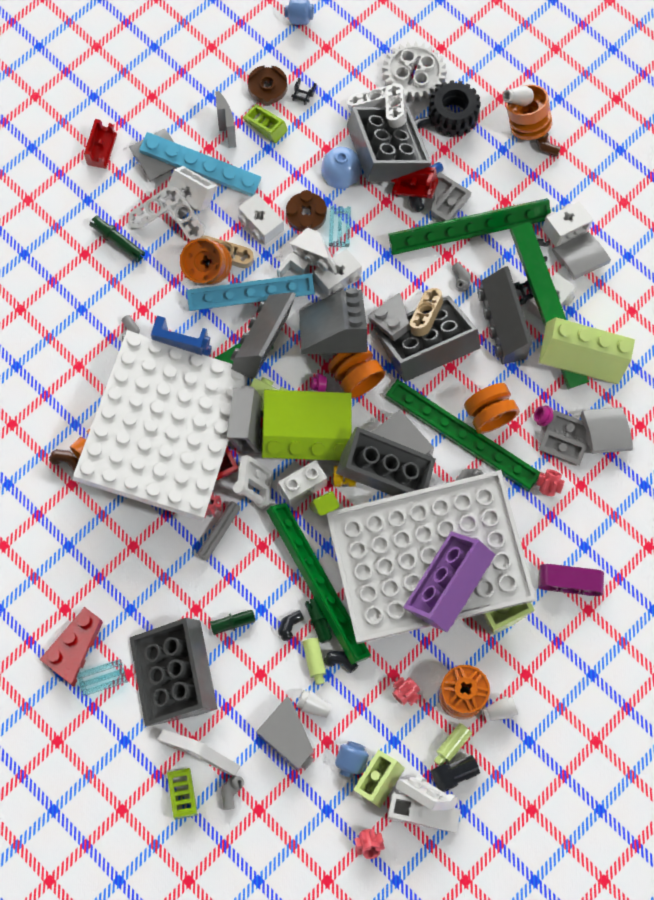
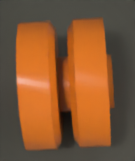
(491, 408)

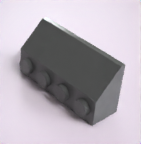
(505, 316)
(262, 334)
(384, 464)

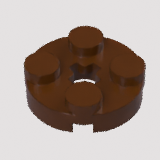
(267, 95)
(306, 200)

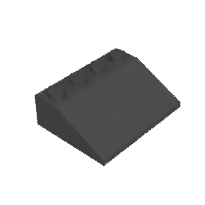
(385, 150)
(334, 324)
(447, 340)
(173, 672)

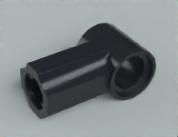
(449, 775)

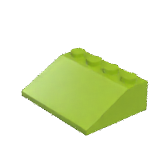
(305, 424)

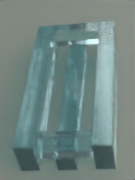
(339, 211)
(118, 663)

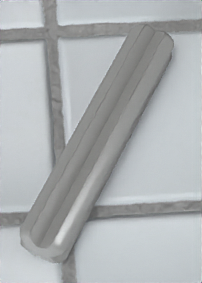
(218, 531)

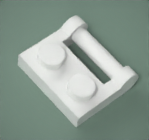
(256, 475)
(426, 794)

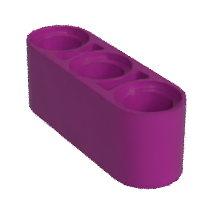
(571, 580)

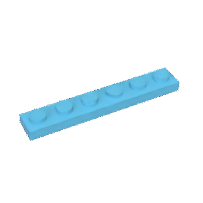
(200, 163)
(248, 291)

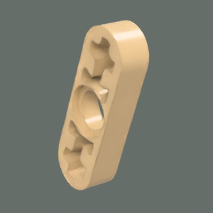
(240, 250)
(428, 319)

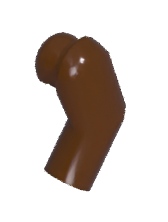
(545, 146)
(63, 456)

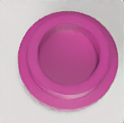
(319, 383)
(543, 415)

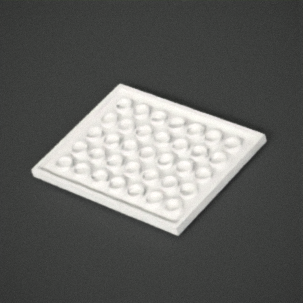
(160, 427)
(393, 540)

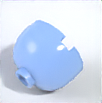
(341, 167)

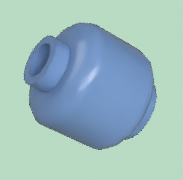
(299, 12)
(351, 759)

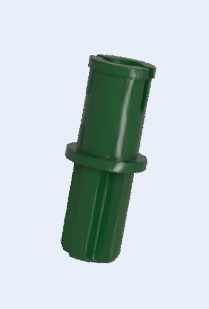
(318, 620)
(232, 622)

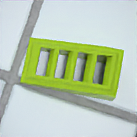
(274, 131)
(324, 504)
(188, 812)

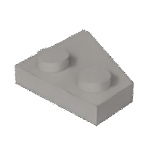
(448, 198)
(391, 318)

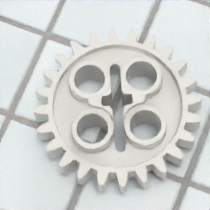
(397, 66)

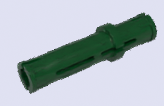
(110, 233)

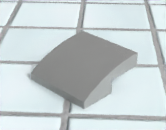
(225, 119)
(152, 167)
(581, 255)
(607, 430)
(565, 438)

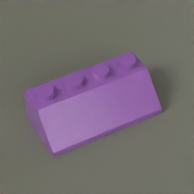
(449, 581)

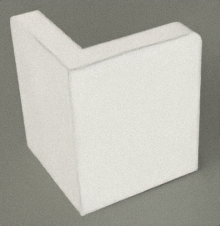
(293, 266)

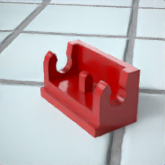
(100, 144)
(418, 184)

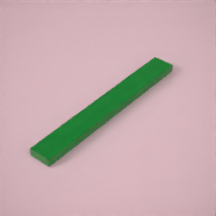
(468, 226)
(541, 285)
(463, 435)
(317, 582)

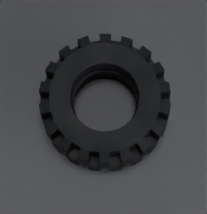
(458, 95)

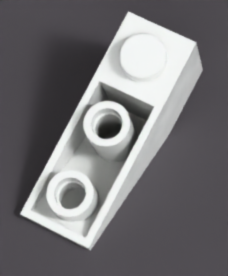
(313, 249)
(409, 811)

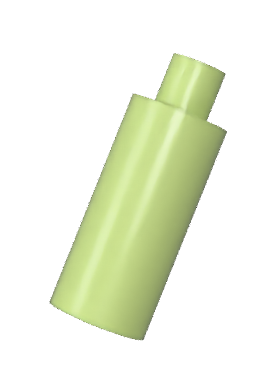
(314, 660)
(452, 744)

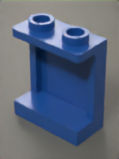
(195, 345)

